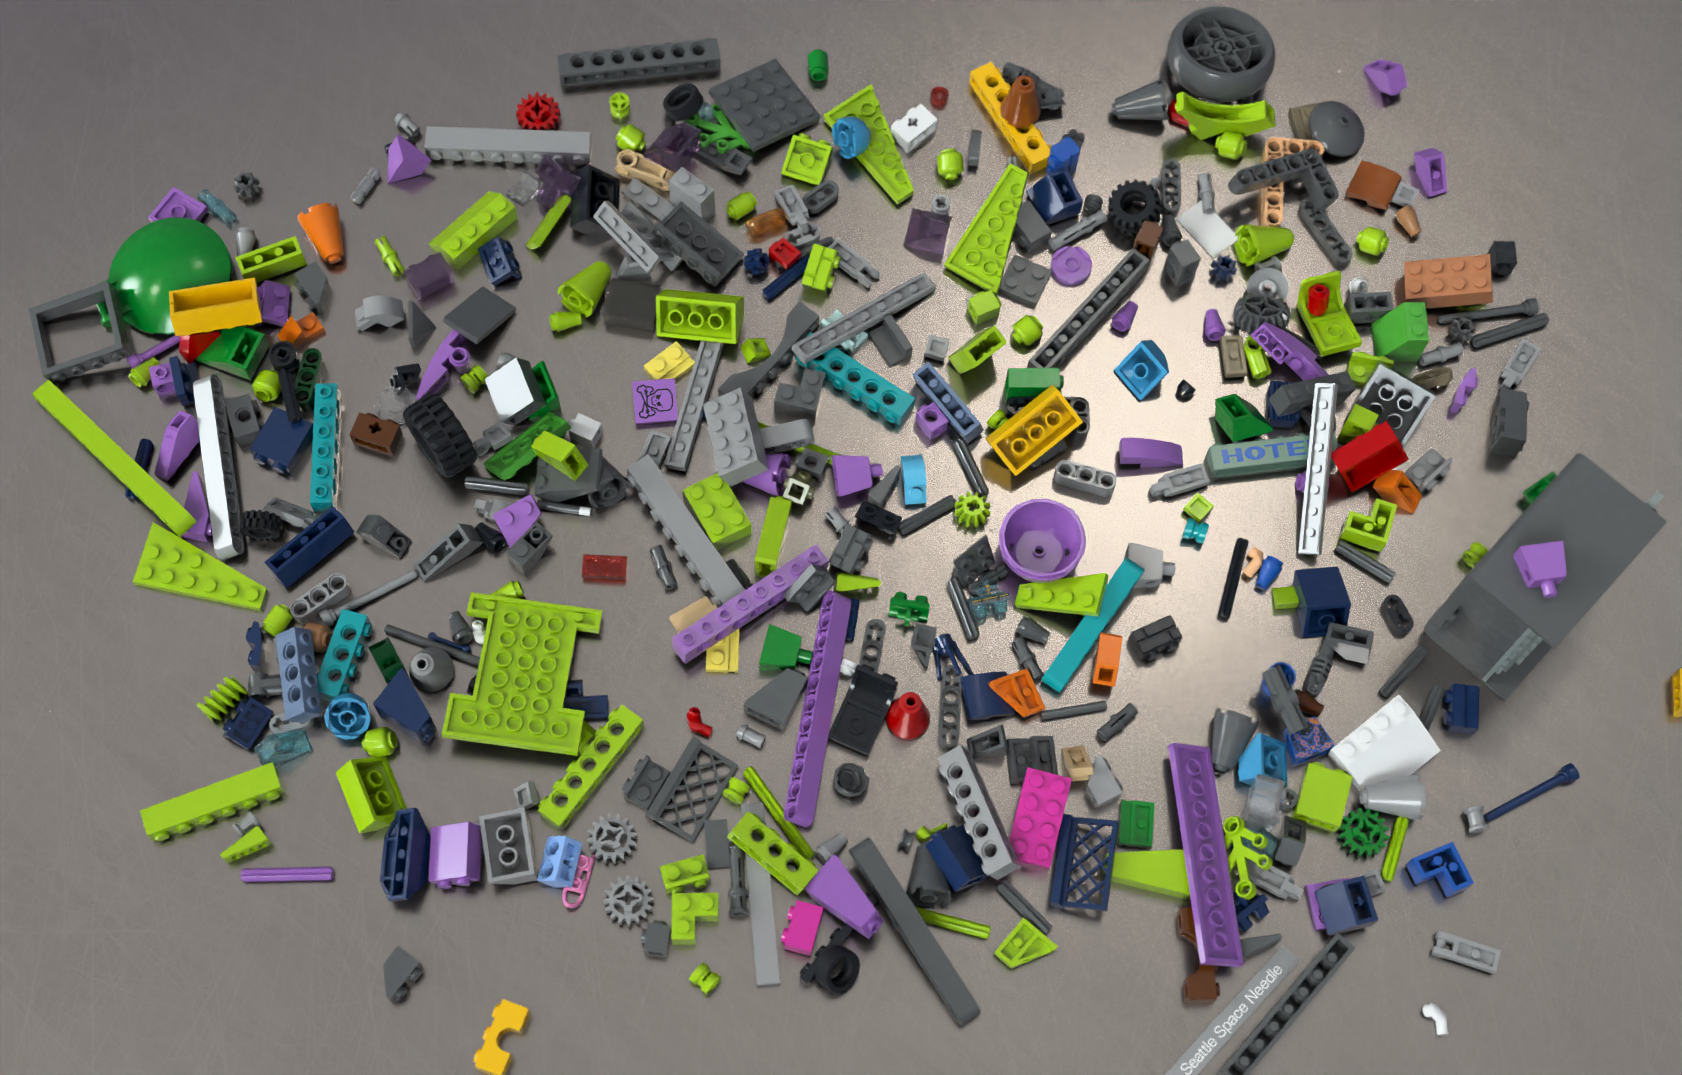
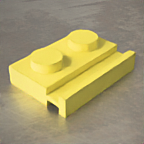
(670, 363)
(724, 654)

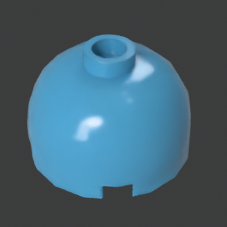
(851, 136)
(348, 716)

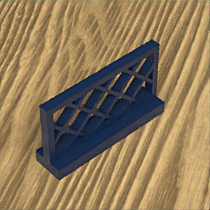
(1065, 866)

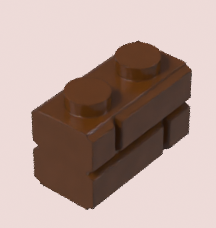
(1148, 239)

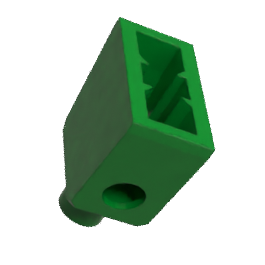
(782, 651)

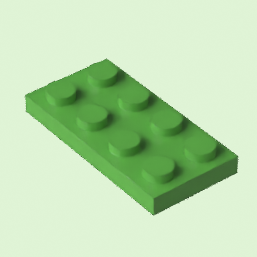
(519, 450)

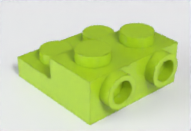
(807, 159)

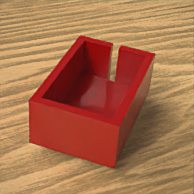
(1369, 456)

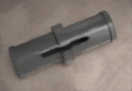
(663, 567)
(1027, 658)
(1107, 730)

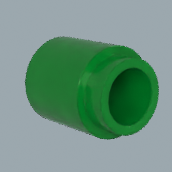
(818, 65)

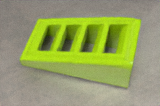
(848, 582)
(249, 843)

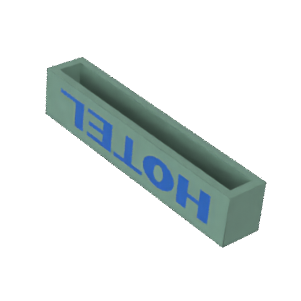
(1260, 455)

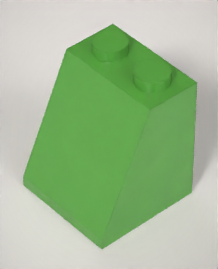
(1401, 333)

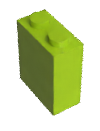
(977, 349)
(1322, 796)

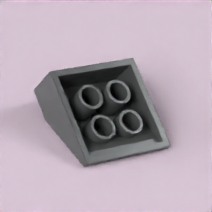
(1395, 400)

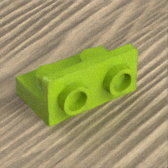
(1361, 365)
(685, 874)

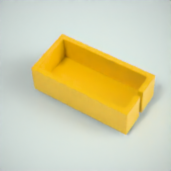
(215, 307)

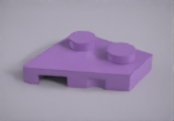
(517, 518)

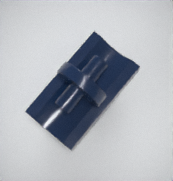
(1245, 907)

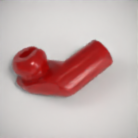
(1175, 116)
(695, 722)

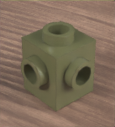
(793, 490)

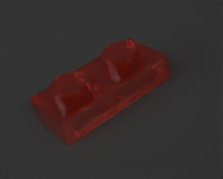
(604, 567)

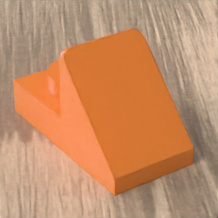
(301, 331)

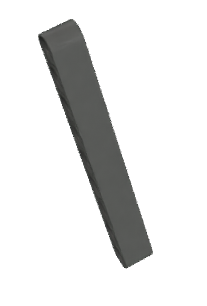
(914, 931)

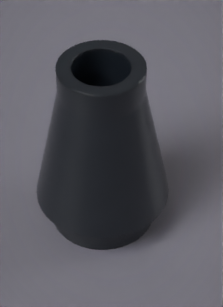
(491, 538)

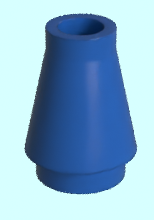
(1269, 571)

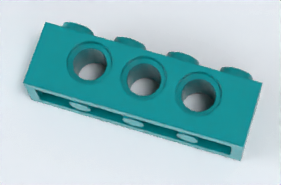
(348, 623)

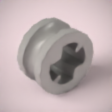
(938, 199)

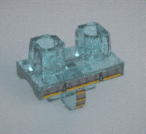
(998, 599)

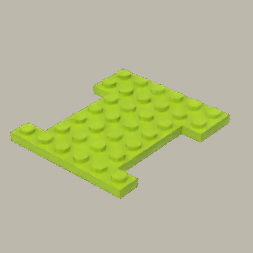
(522, 676)

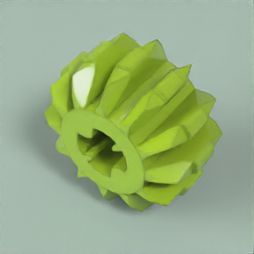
(964, 506)

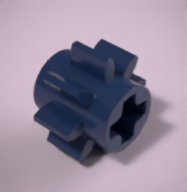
(756, 261)
(1223, 267)

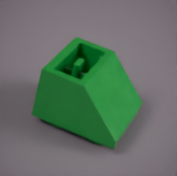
(1240, 418)

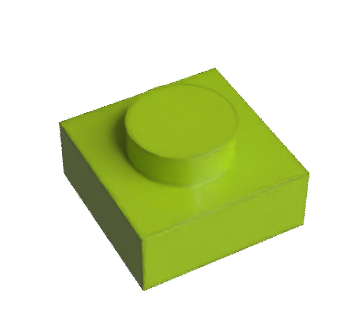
(1198, 507)

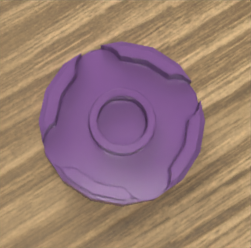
(1071, 265)

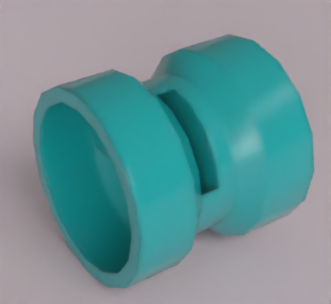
(1195, 530)

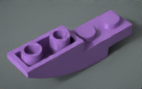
(1288, 349)

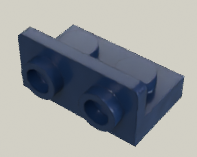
(499, 260)
(183, 378)
(247, 723)

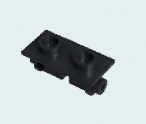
(878, 517)

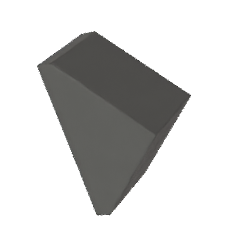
(988, 744)

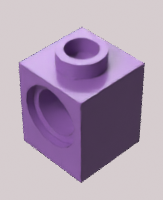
(162, 379)
(935, 428)

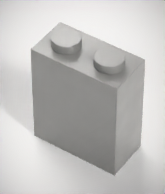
(692, 193)

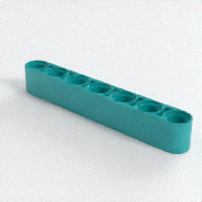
(1090, 627)

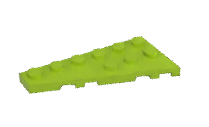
(987, 241)
(183, 569)

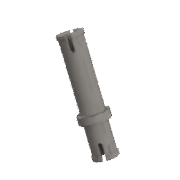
(1084, 226)

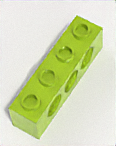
(775, 865)

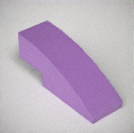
(1150, 452)

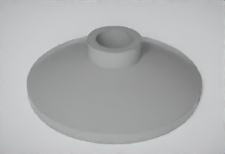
(1270, 276)

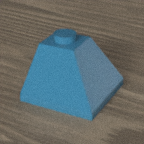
(1143, 368)
(1263, 757)

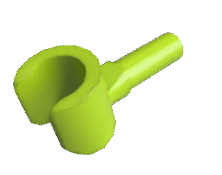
(924, 834)

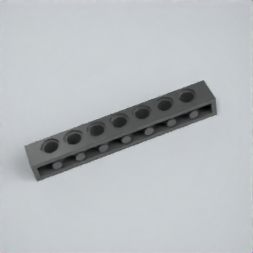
(632, 69)
(1090, 311)
(1288, 1007)

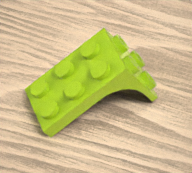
(1334, 329)

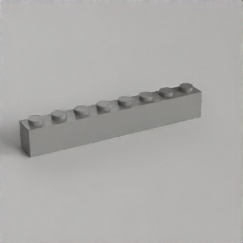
(507, 145)
(684, 531)

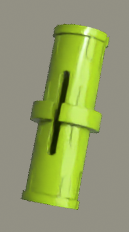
(389, 256)

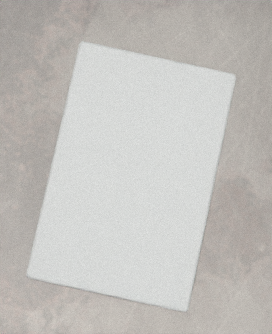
(1208, 230)

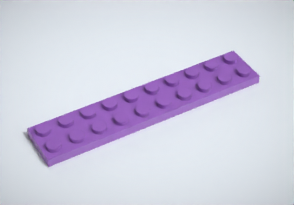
(1205, 856)

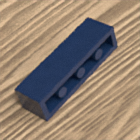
(309, 547)

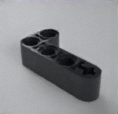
(1075, 402)

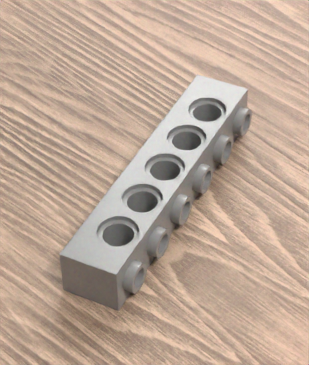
(1005, 858)

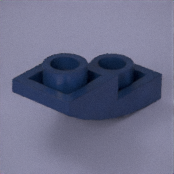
(256, 640)

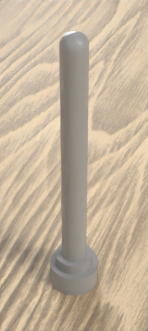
(329, 616)

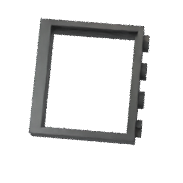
(71, 303)

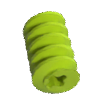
(221, 699)

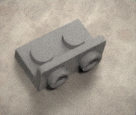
(1428, 469)

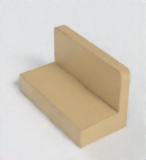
(691, 614)

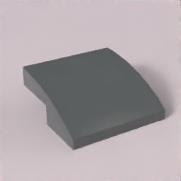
(1031, 752)

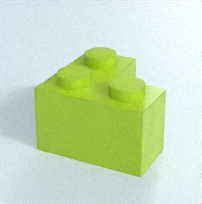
(1370, 530)
(689, 909)

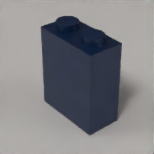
(282, 442)
(956, 857)

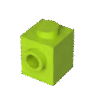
(984, 306)

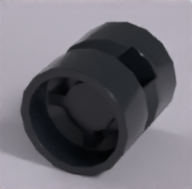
(284, 355)

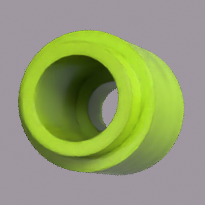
(741, 205)
(277, 620)

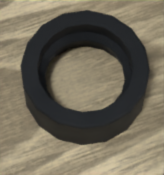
(693, 102)
(827, 962)

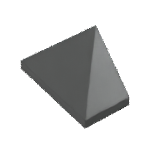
(418, 325)

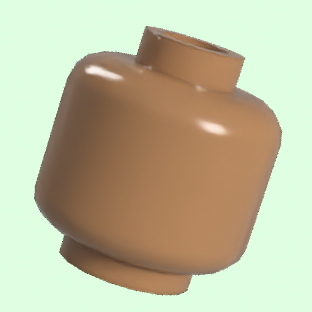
(320, 636)

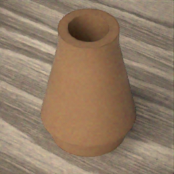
(1408, 219)

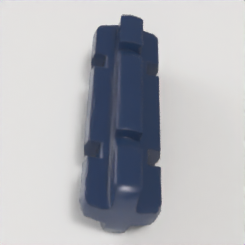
(852, 619)

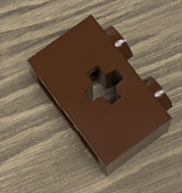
(383, 441)

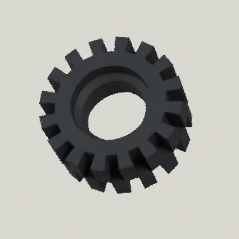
(260, 525)

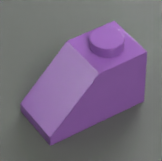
(1387, 76)
(1431, 171)

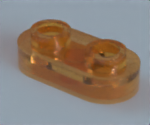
(765, 221)

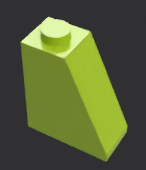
(560, 454)

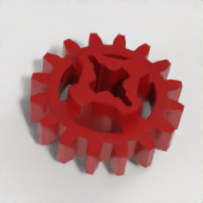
(528, 110)

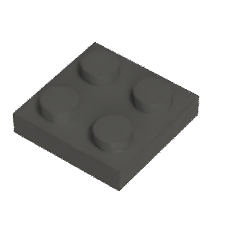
(1024, 280)

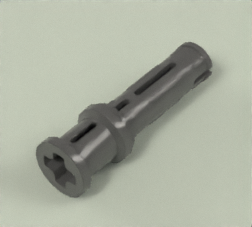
(738, 891)

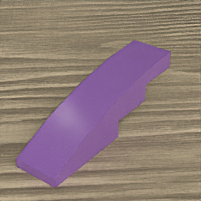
(437, 370)

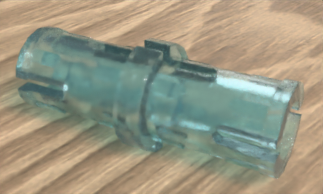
(217, 206)

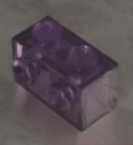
(429, 275)

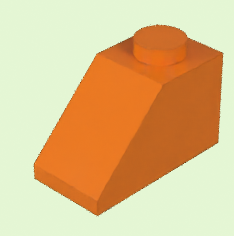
(1398, 489)

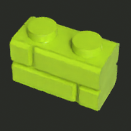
(820, 268)

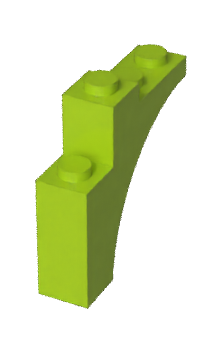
(1212, 119)

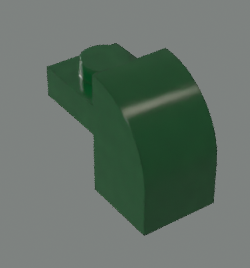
(386, 658)

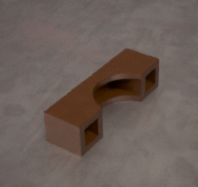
(1200, 986)

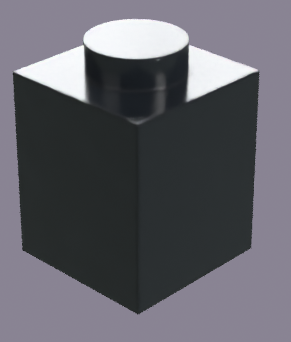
(1503, 257)

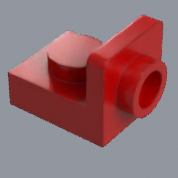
(784, 253)

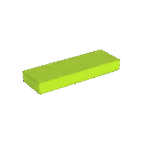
(548, 222)

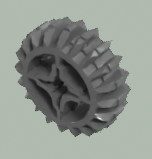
(1259, 308)

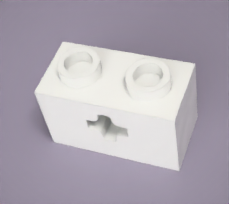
(913, 128)

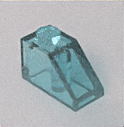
(283, 747)

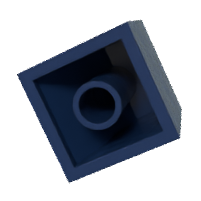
(1320, 600)
(404, 709)

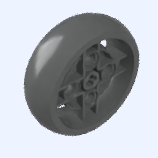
(1221, 54)

